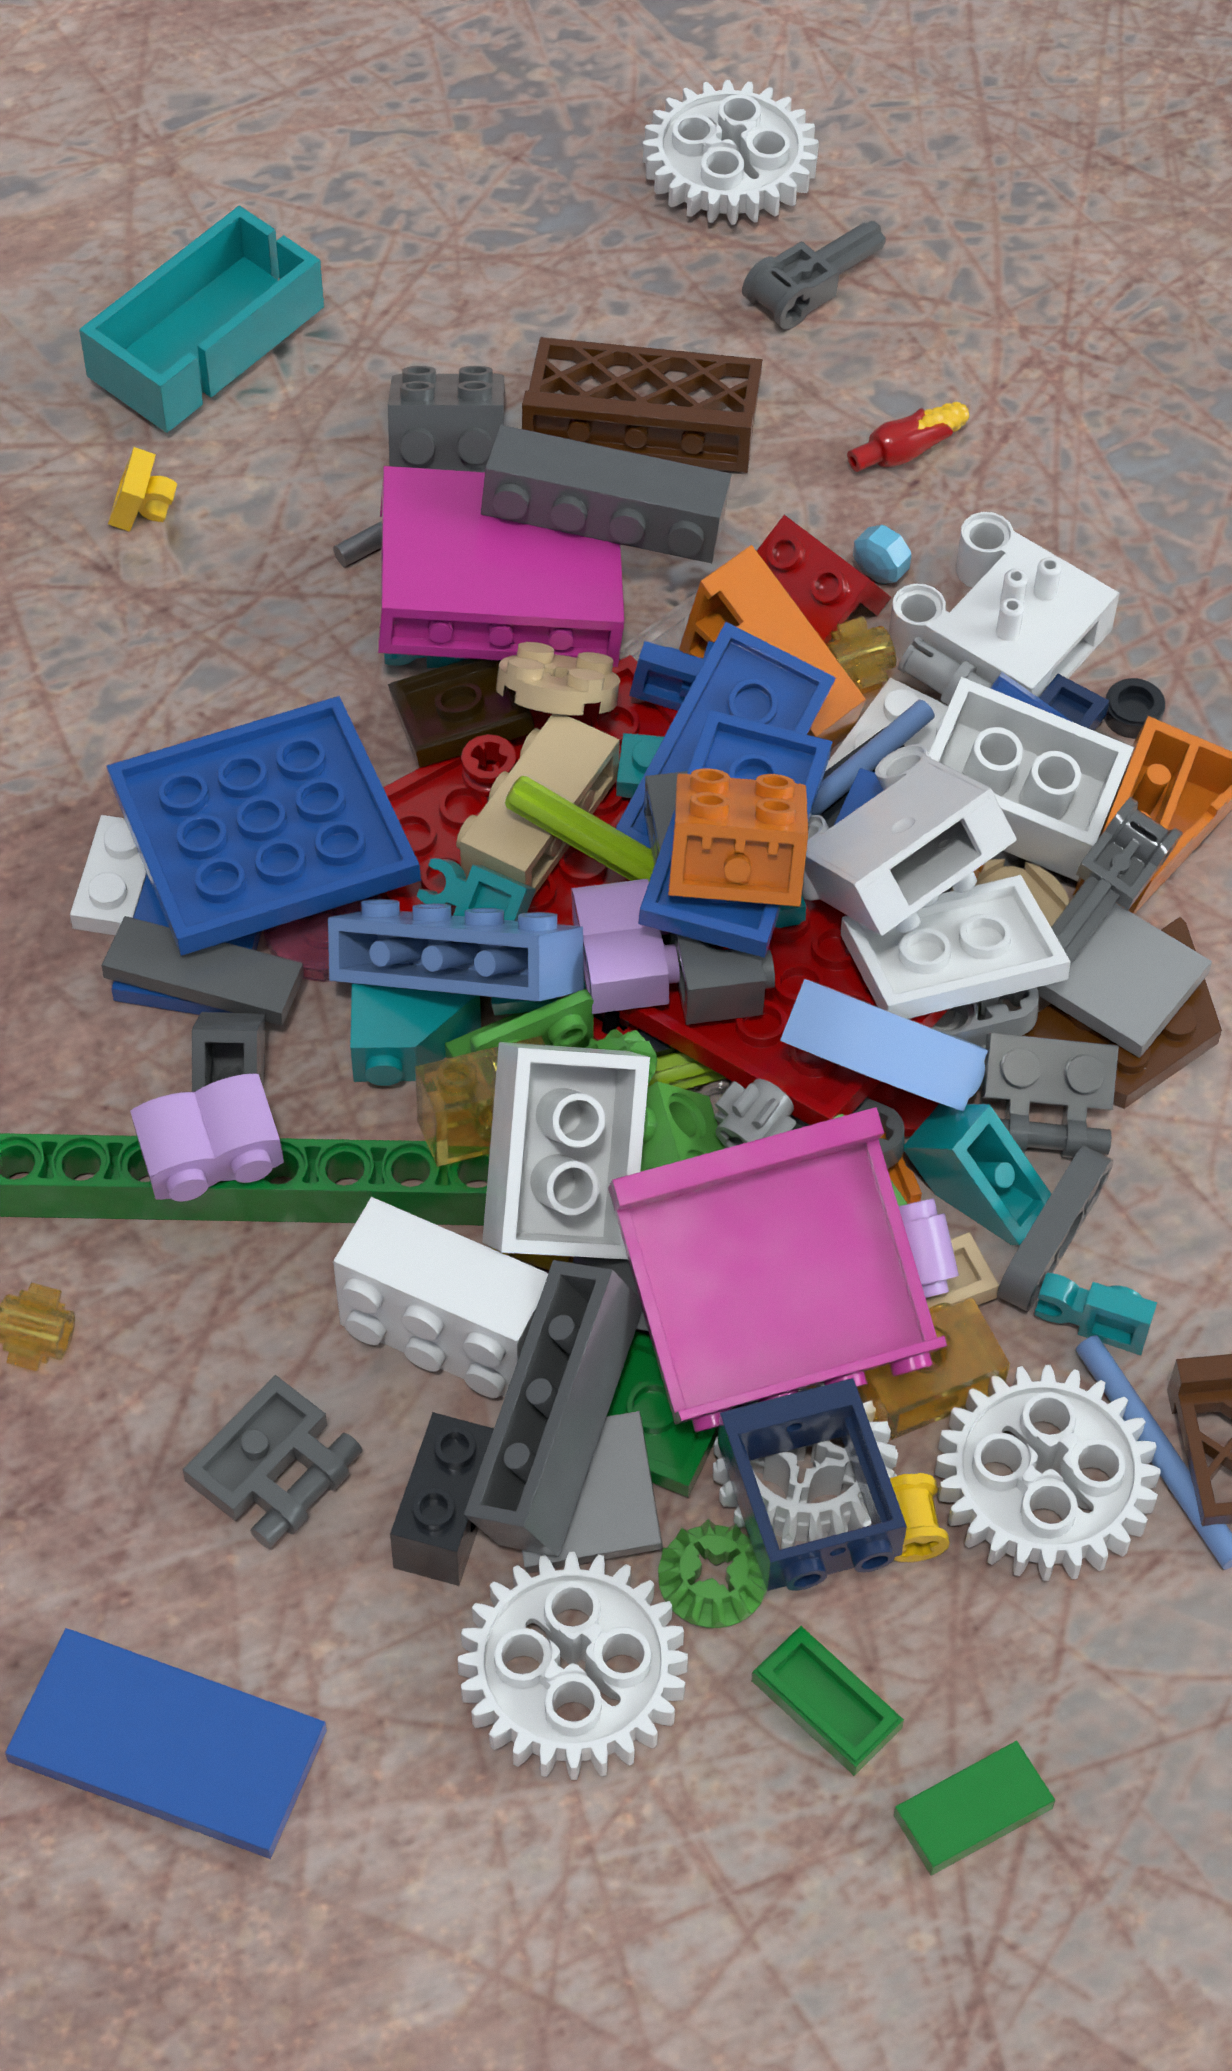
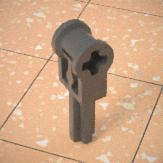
(806, 279)
(1114, 873)

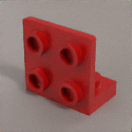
(818, 578)

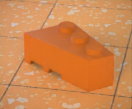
(756, 602)
(1178, 785)

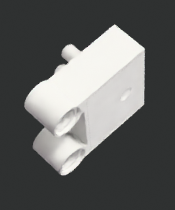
(1020, 618)
(905, 843)

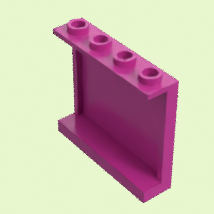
(485, 582)
(774, 1268)

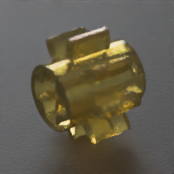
(863, 653)
(35, 1326)

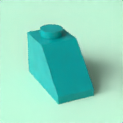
(405, 1029)
(979, 1169)

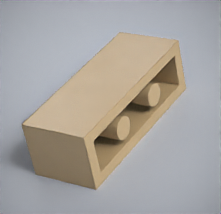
(565, 759)

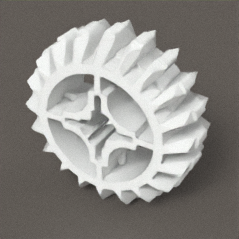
(831, 1474)

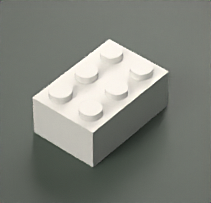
(1043, 770)
(557, 1141)
(436, 1296)

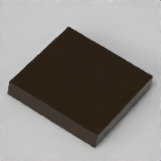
(453, 706)

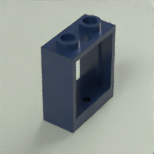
(792, 1424)

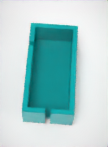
(202, 318)

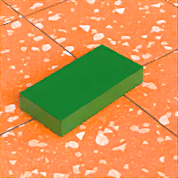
(827, 1700)
(974, 1807)

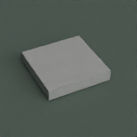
(1128, 981)
(617, 1501)

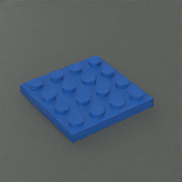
(262, 825)

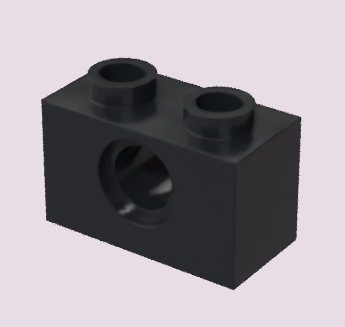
(430, 1525)

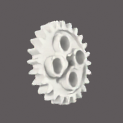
(730, 152)
(1047, 1472)
(527, 1703)

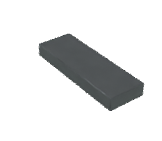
(214, 976)

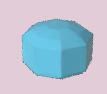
(882, 554)

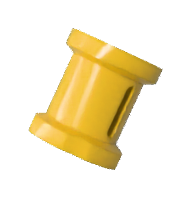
(922, 1535)

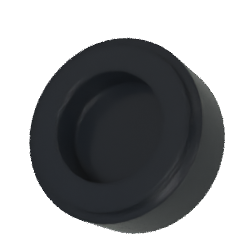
(1131, 704)

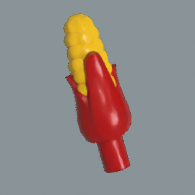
(908, 437)

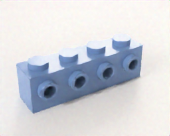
(456, 953)

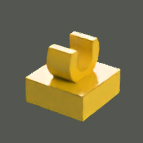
(141, 492)

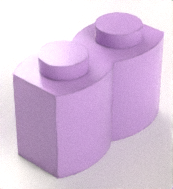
(622, 959)
(207, 1137)

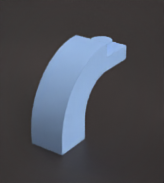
(885, 1046)

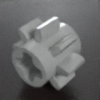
(752, 1113)

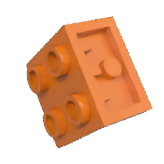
(739, 838)

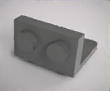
(444, 417)

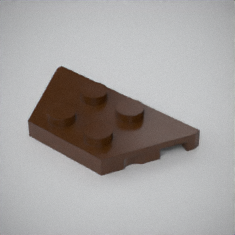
(1183, 1039)

